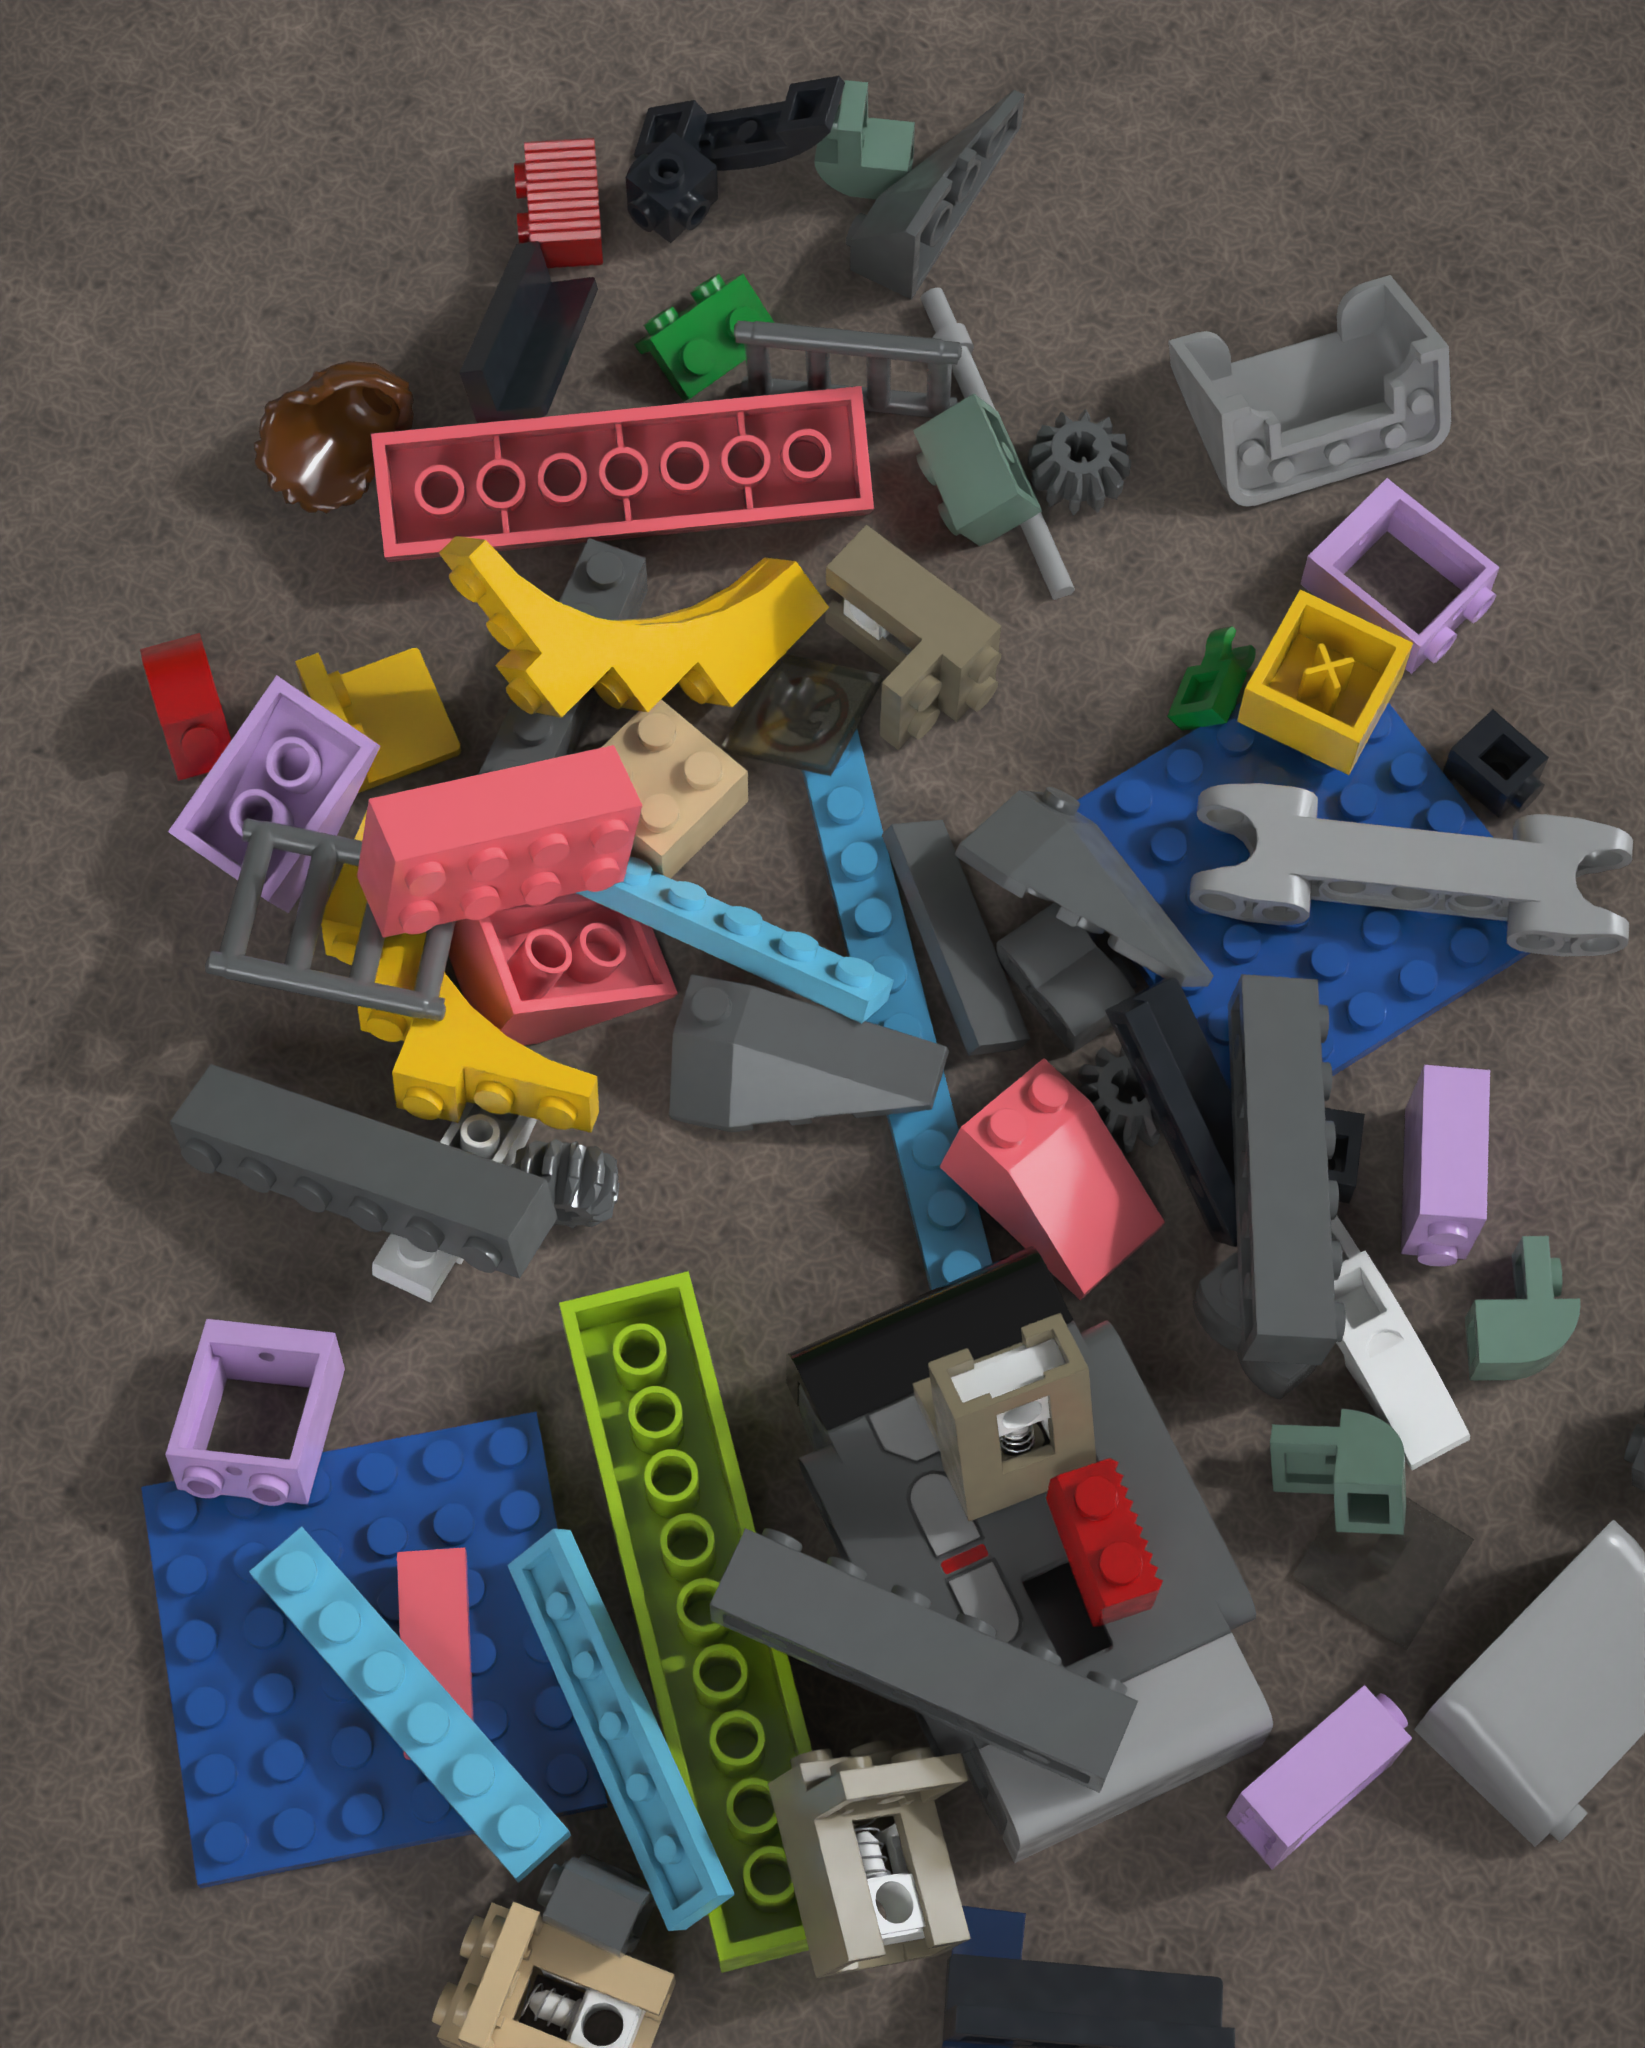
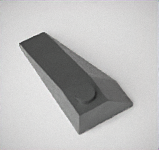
(923, 209)
(1063, 857)
(773, 1058)

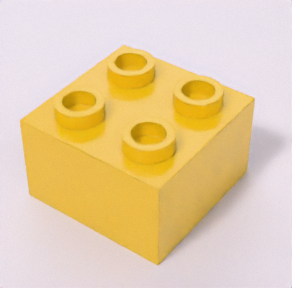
(1324, 682)

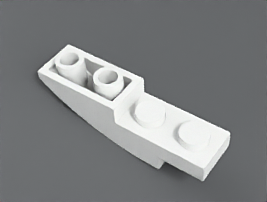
(477, 1133)
(1391, 1360)

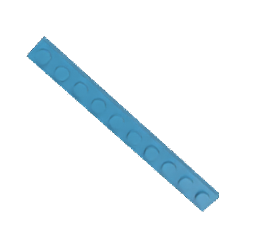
(877, 932)

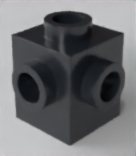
(671, 188)

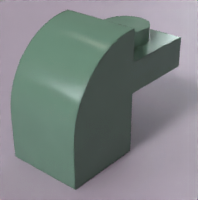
(862, 152)
(1524, 1333)
(1355, 1462)

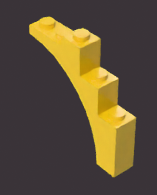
(708, 648)
(464, 1053)

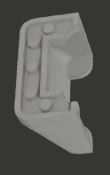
(1321, 404)
(1553, 1693)

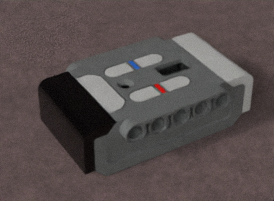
(903, 1525)

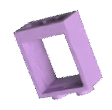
(1442, 548)
(263, 1356)
(1320, 1775)

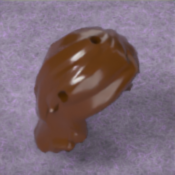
(320, 434)

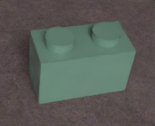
(975, 471)

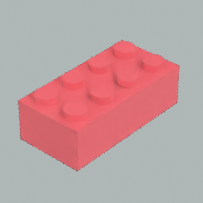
(498, 841)

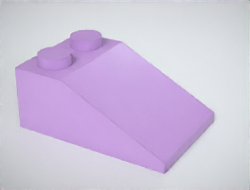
(282, 767)

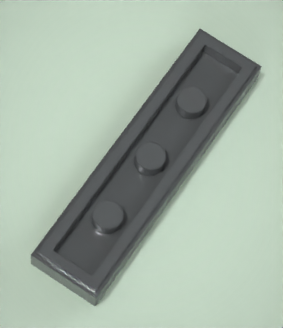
(955, 937)

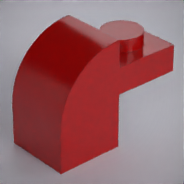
(187, 704)

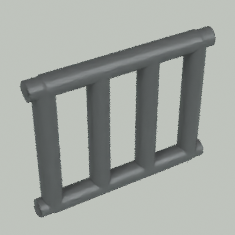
(877, 349)
(295, 973)

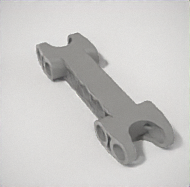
(1508, 880)

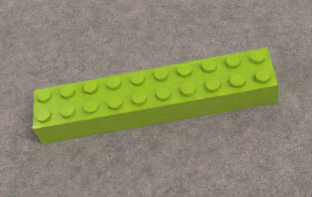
(676, 1523)

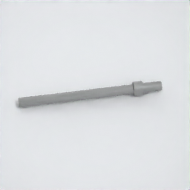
(971, 383)

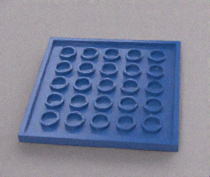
(1371, 963)
(268, 1737)

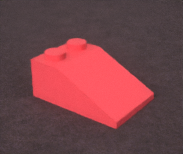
(557, 967)
(1054, 1178)

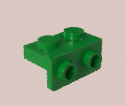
(700, 340)

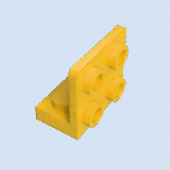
(391, 705)

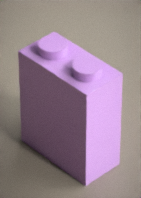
(1445, 1164)

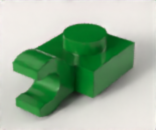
(1211, 689)

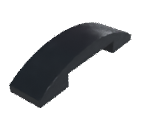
(750, 134)

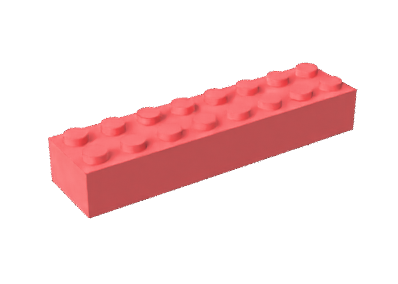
(624, 473)

